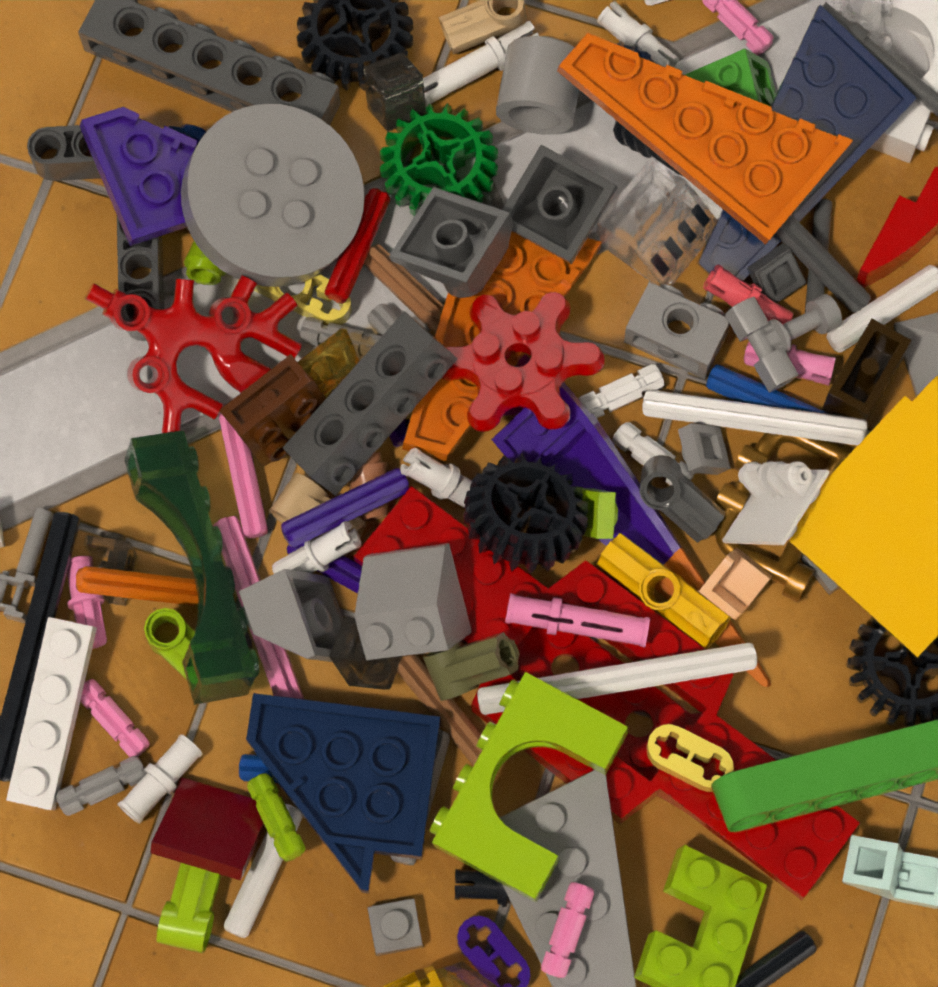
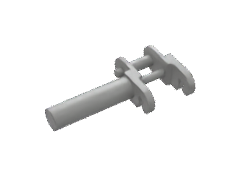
(27, 565)

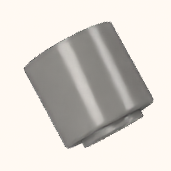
(532, 91)

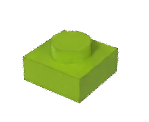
(601, 513)

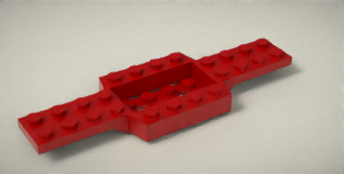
(788, 850)

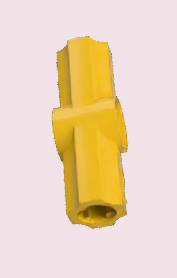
(685, 608)

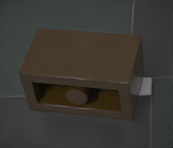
(867, 372)

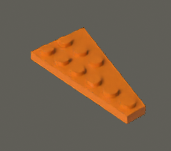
(719, 140)

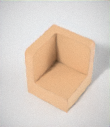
(735, 583)

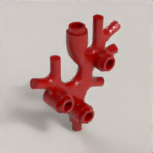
(181, 326)

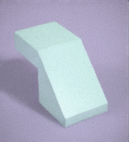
(891, 873)

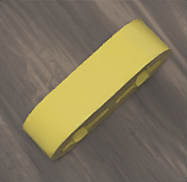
(694, 747)

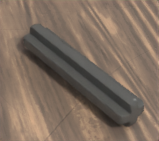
(823, 265)

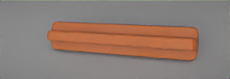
(136, 585)

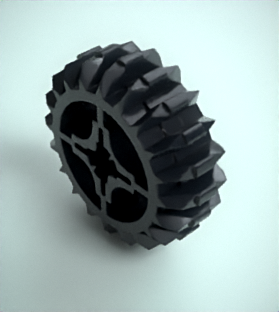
(328, 51)
(525, 513)
(892, 667)

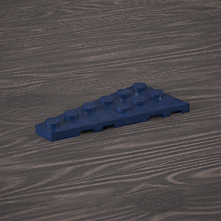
(839, 91)

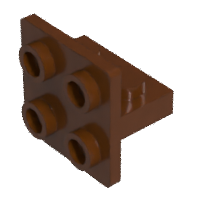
(274, 409)

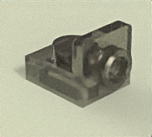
(119, 553)
(351, 661)

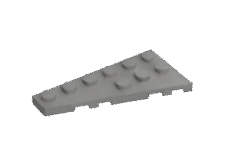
(580, 830)

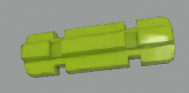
(276, 817)

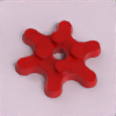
(528, 386)

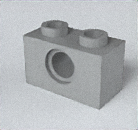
(689, 351)

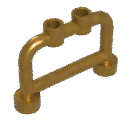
(732, 499)

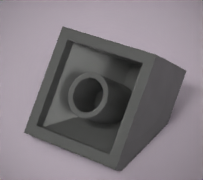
(558, 203)

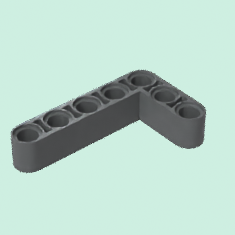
(74, 165)

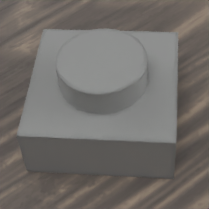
(703, 449)
(395, 927)

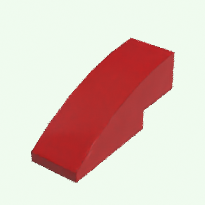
(903, 233)

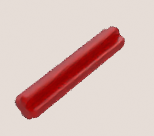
(353, 257)

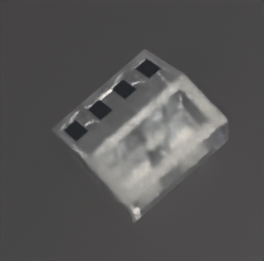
(656, 224)

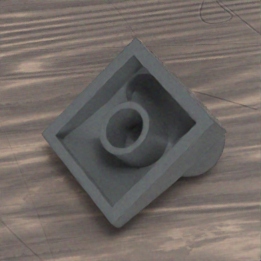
(455, 242)

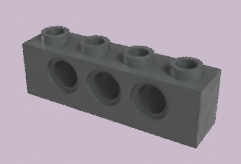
(369, 403)

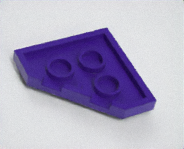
(140, 171)

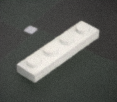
(51, 713)

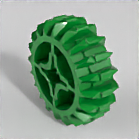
(466, 142)

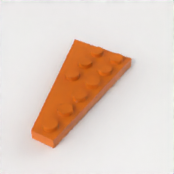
(519, 285)

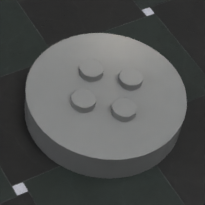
(272, 194)

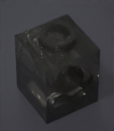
(393, 90)

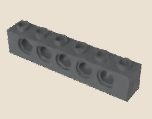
(183, 70)

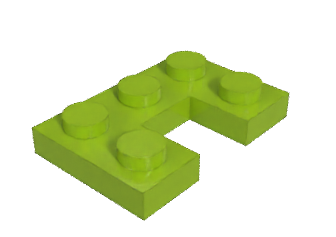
(730, 912)

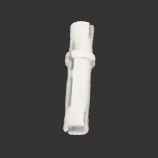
(473, 65)

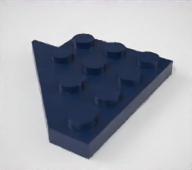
(351, 774)

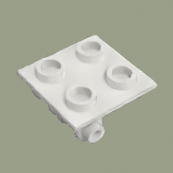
(777, 501)

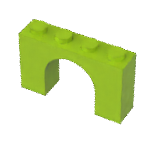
(532, 718)

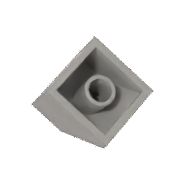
(410, 603)

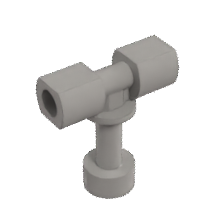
(773, 339)

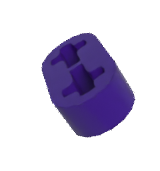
(502, 949)

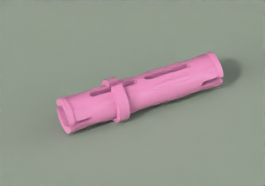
(577, 620)

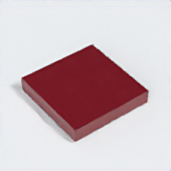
(209, 829)

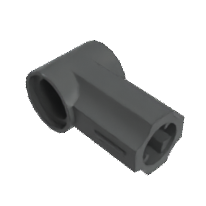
(681, 501)

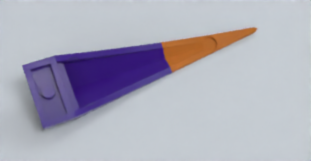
(595, 463)

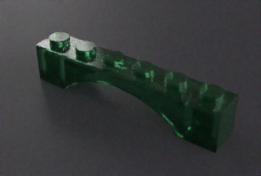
(167, 483)

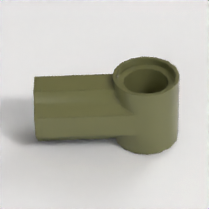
(471, 664)

